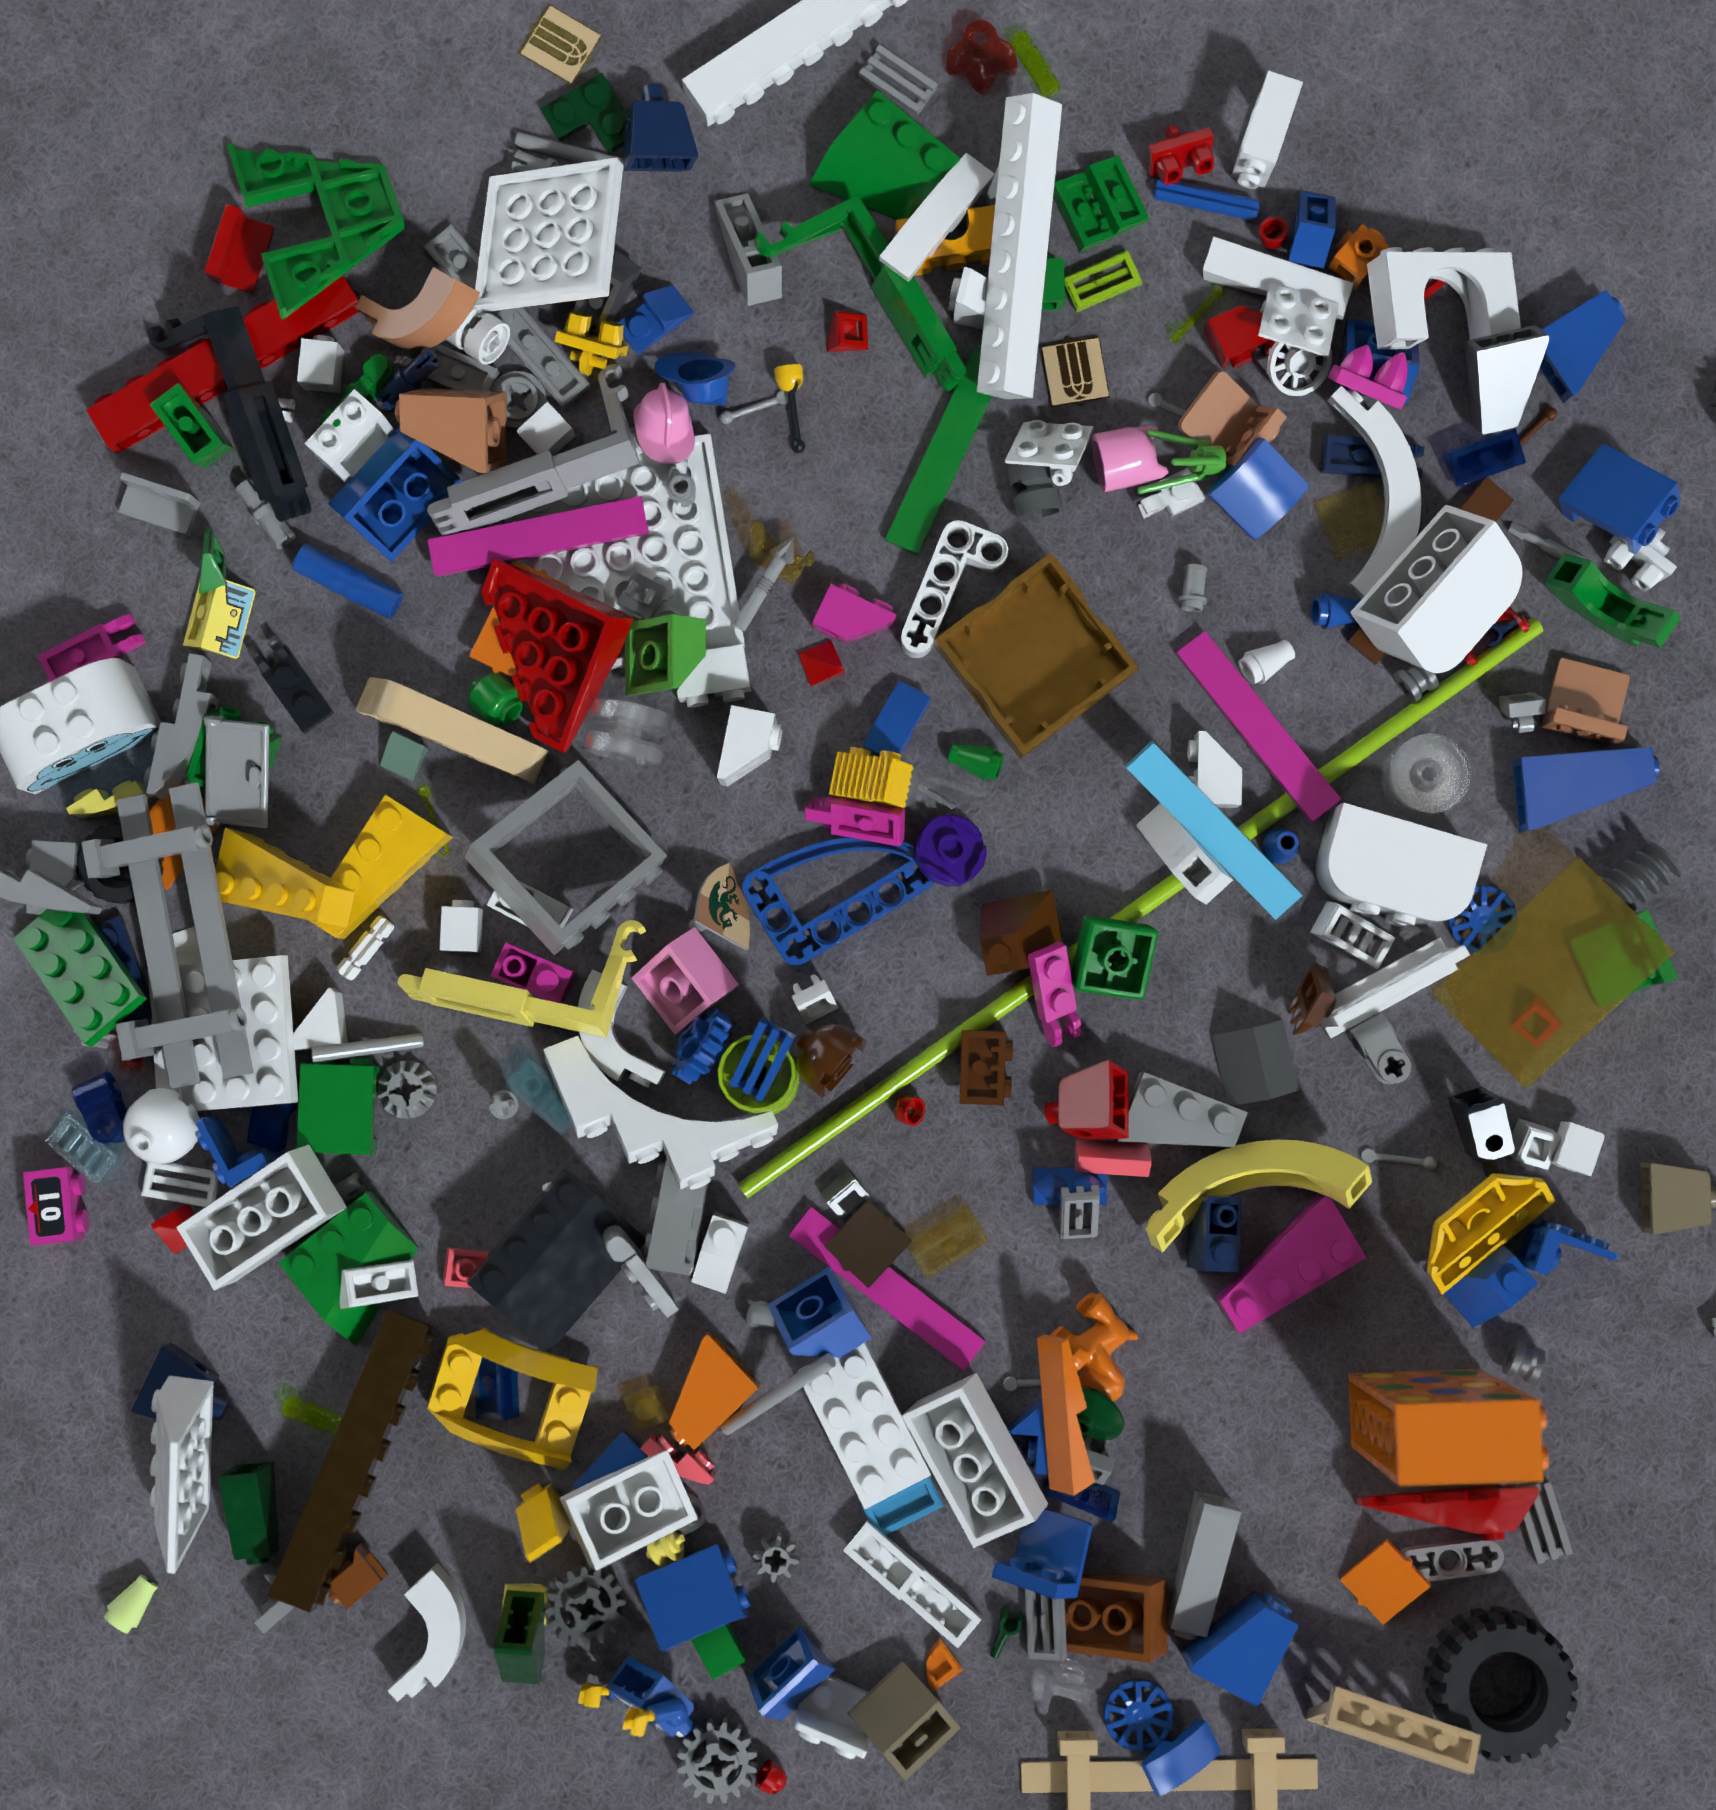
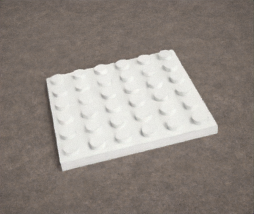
(683, 549)

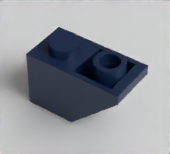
(1215, 1235)

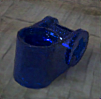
(100, 1105)

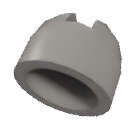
(760, 1315)

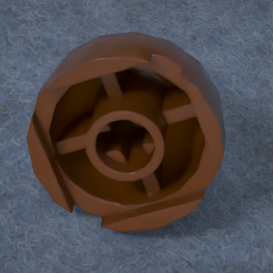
(827, 1056)

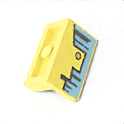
(220, 619)

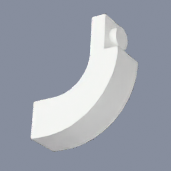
(609, 1052)
(445, 1619)

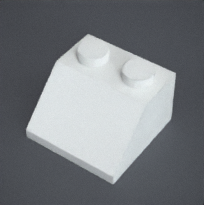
(747, 743)

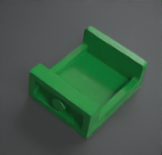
(337, 1107)

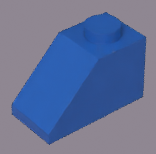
(1312, 229)

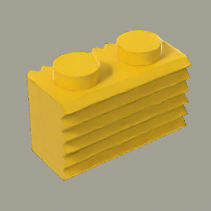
(871, 777)

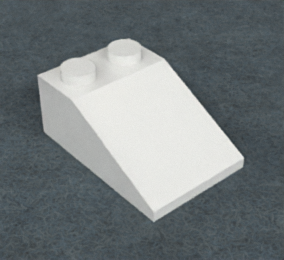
(628, 1509)

